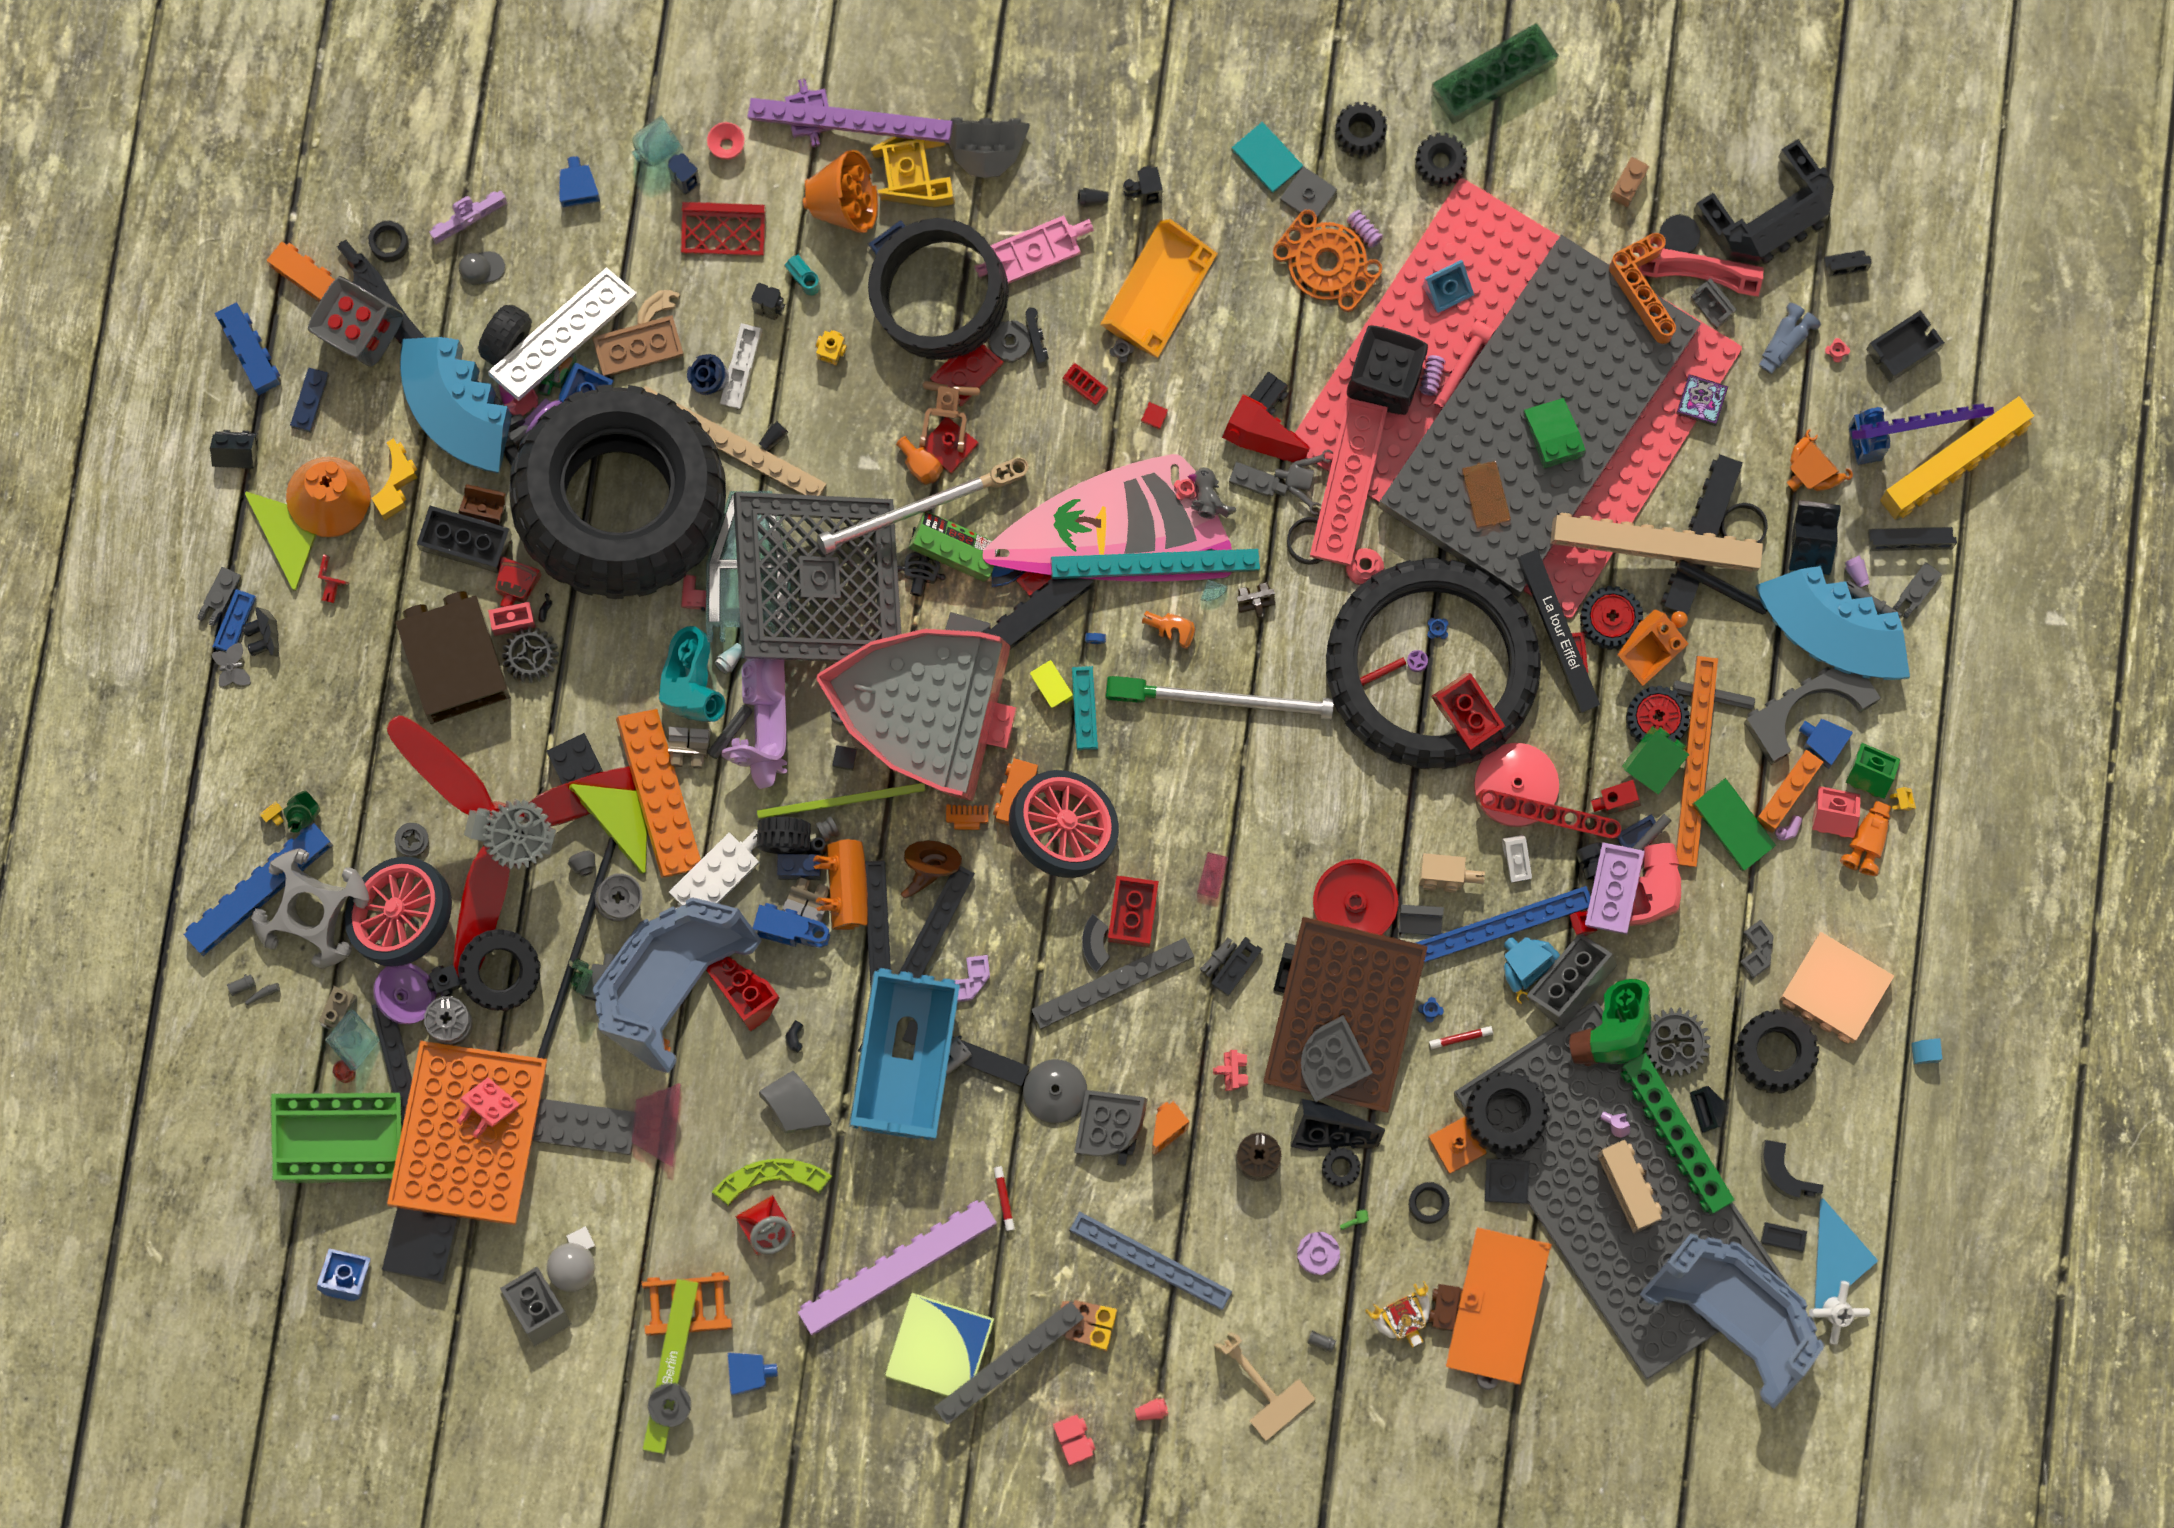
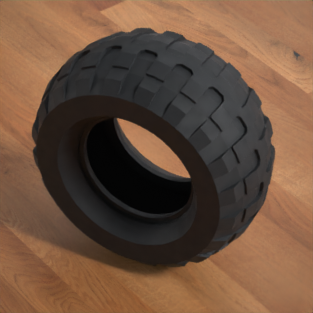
(609, 423)

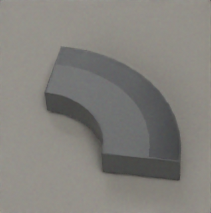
(1093, 943)

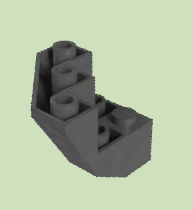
(987, 146)

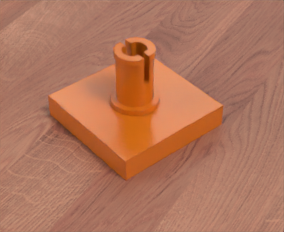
(1456, 1145)

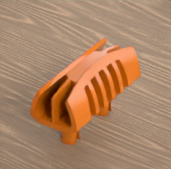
(846, 884)

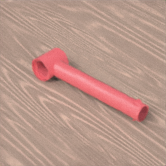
(1480, 335)

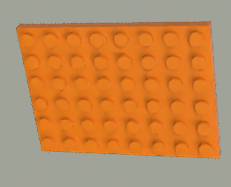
(440, 1161)

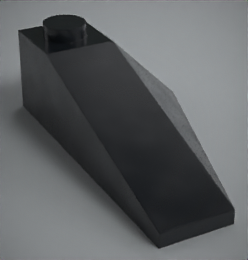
(1324, 1126)

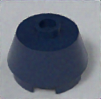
(707, 374)

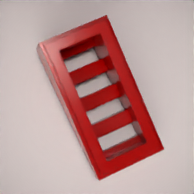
(1088, 378)

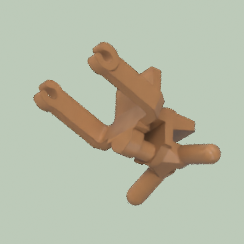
(947, 407)

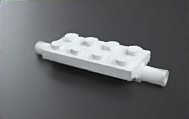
(718, 871)

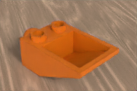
(1651, 647)

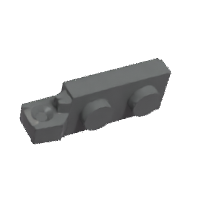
(1256, 480)

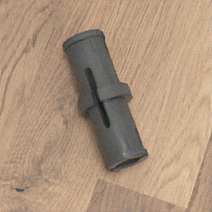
(1218, 957)

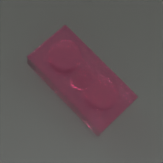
(1212, 875)

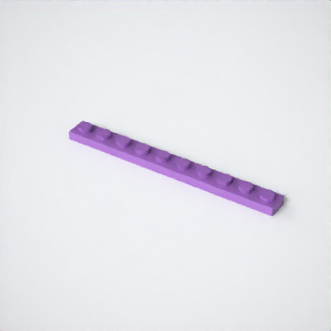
(850, 120)

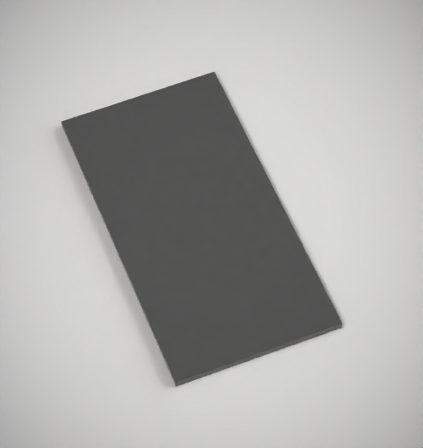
(1579, 1203)

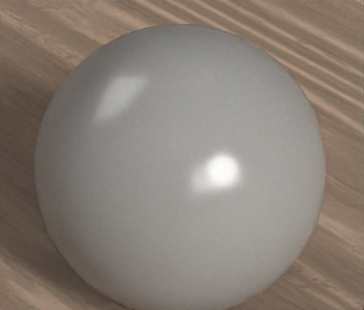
(570, 1267)

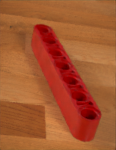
(1559, 813)

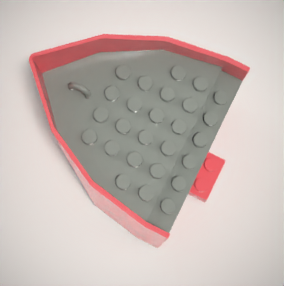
(926, 703)

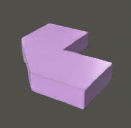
(978, 975)

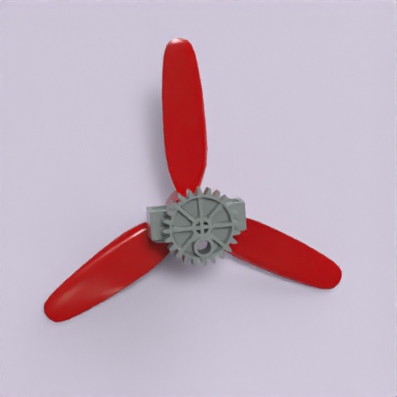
(510, 831)

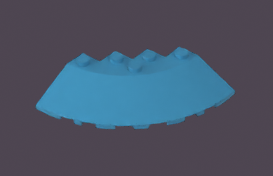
(452, 404)
(1835, 626)

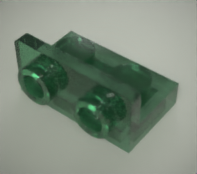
(580, 979)

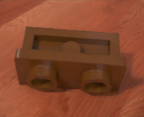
(483, 504)

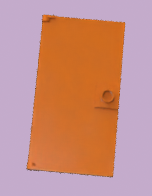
(1498, 1305)

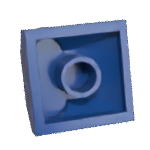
(581, 379)
(343, 1275)

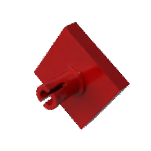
(944, 445)

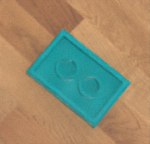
(1267, 157)

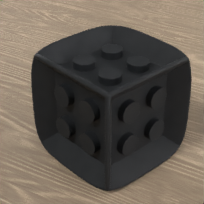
(1387, 369)

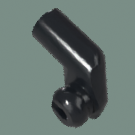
(792, 1037)

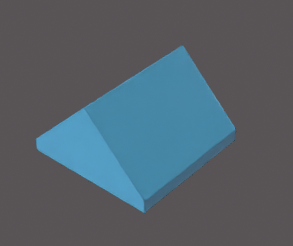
(1448, 286)

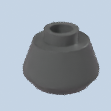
(582, 863)

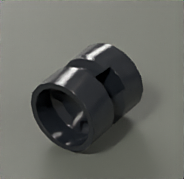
(1589, 857)

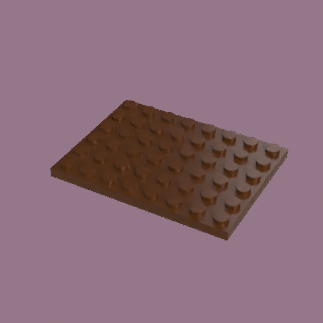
(1355, 976)

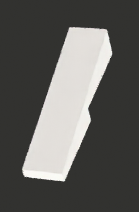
(741, 365)

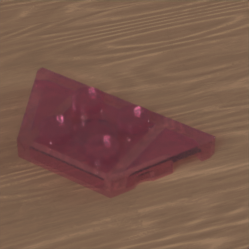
(657, 1123)

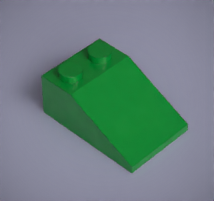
(1554, 433)

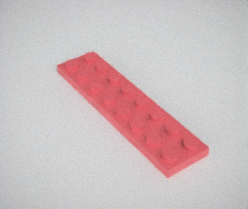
(1348, 482)

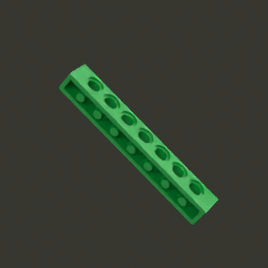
(1643, 1066)

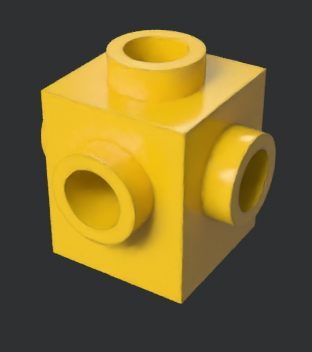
(830, 347)

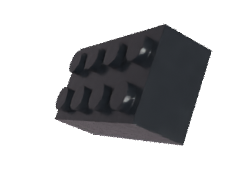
(464, 539)

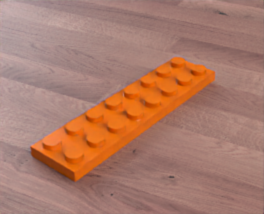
(658, 792)

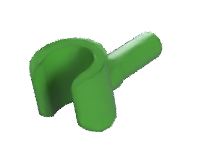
(1362, 1217)

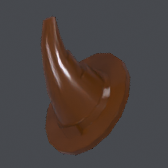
(929, 862)

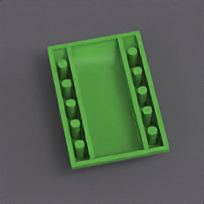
(334, 1137)

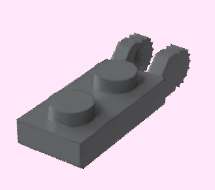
(1918, 588)
(219, 595)

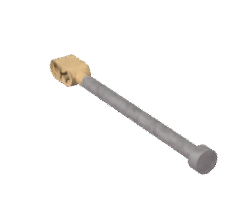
(828, 541)

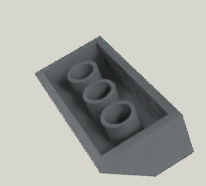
(1572, 980)

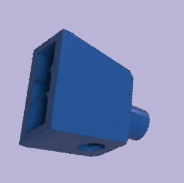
(577, 184)
(1825, 740)
(748, 1372)

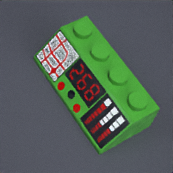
(952, 545)

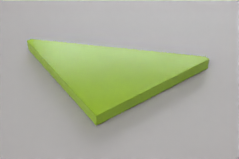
(286, 538)
(619, 817)

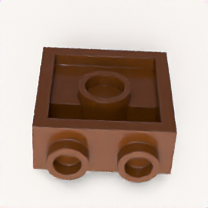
(1446, 1307)

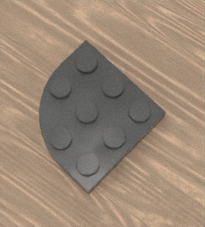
(1332, 1059)
(1109, 1123)

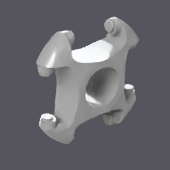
(331, 897)

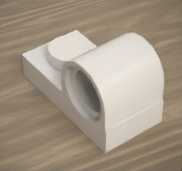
(1517, 858)

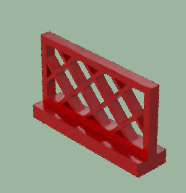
(728, 211)

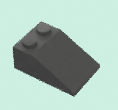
(535, 1306)

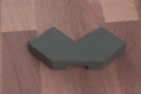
(1762, 941)

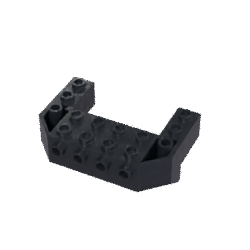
(1781, 224)

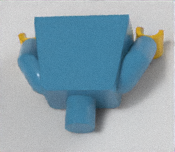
(1527, 962)

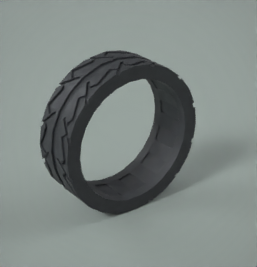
(908, 241)

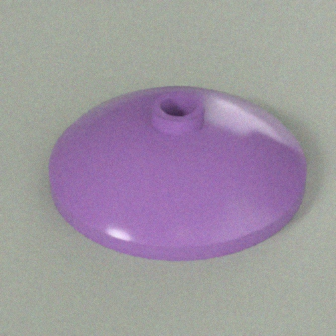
(408, 983)

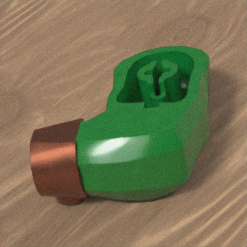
(1623, 1026)

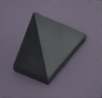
(1708, 1108)

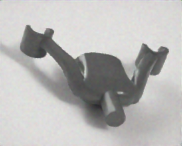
(1301, 478)

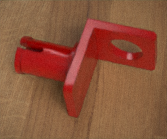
(331, 583)

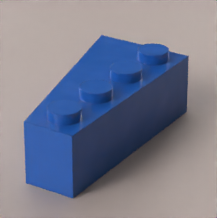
(247, 348)

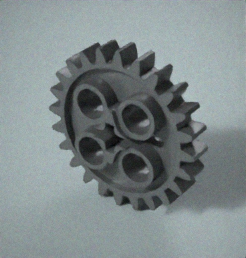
(1679, 1061)

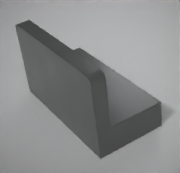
(1420, 920)

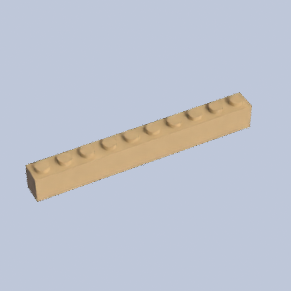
(1656, 543)

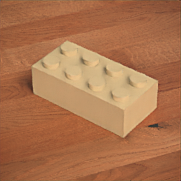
(1630, 1186)

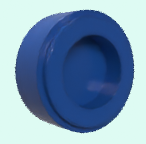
(1095, 638)

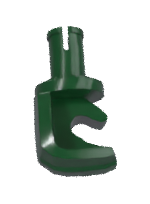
(301, 811)

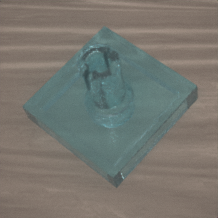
(352, 1040)

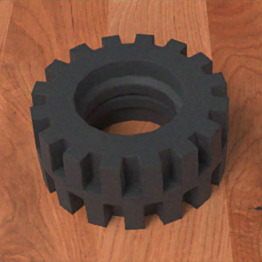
(1331, 1177)

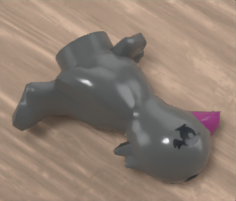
(1208, 501)

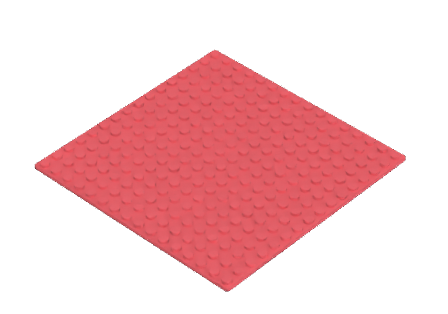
(1500, 258)

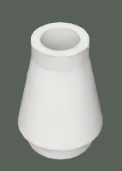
(728, 659)

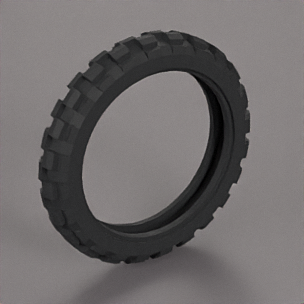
(1419, 577)

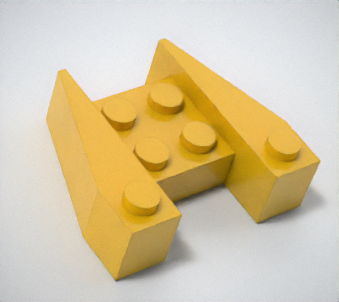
(909, 173)

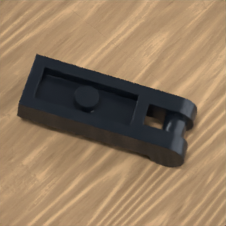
(1036, 337)
(1236, 967)

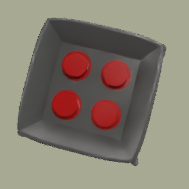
(355, 321)

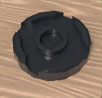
(1680, 233)

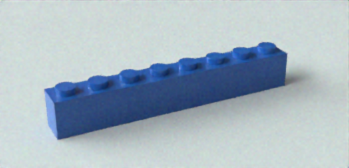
(252, 893)

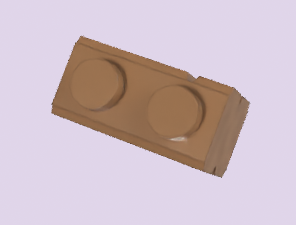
(1629, 182)

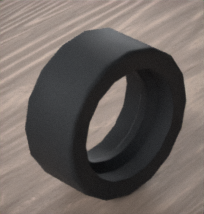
(389, 256)
(1429, 1219)

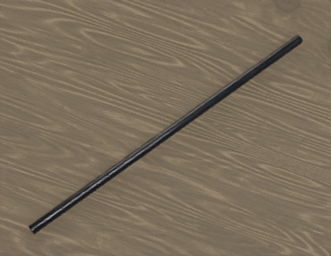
(576, 951)

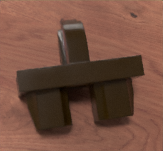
(1255, 601)

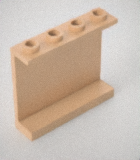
(1836, 988)

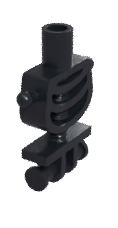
(920, 575)

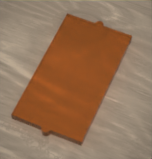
(1486, 494)

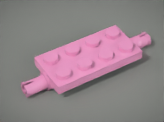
(1038, 248)

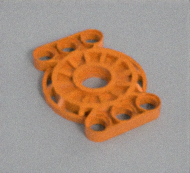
(1316, 242)

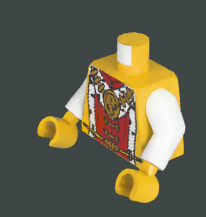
(1404, 1316)

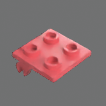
(489, 1102)

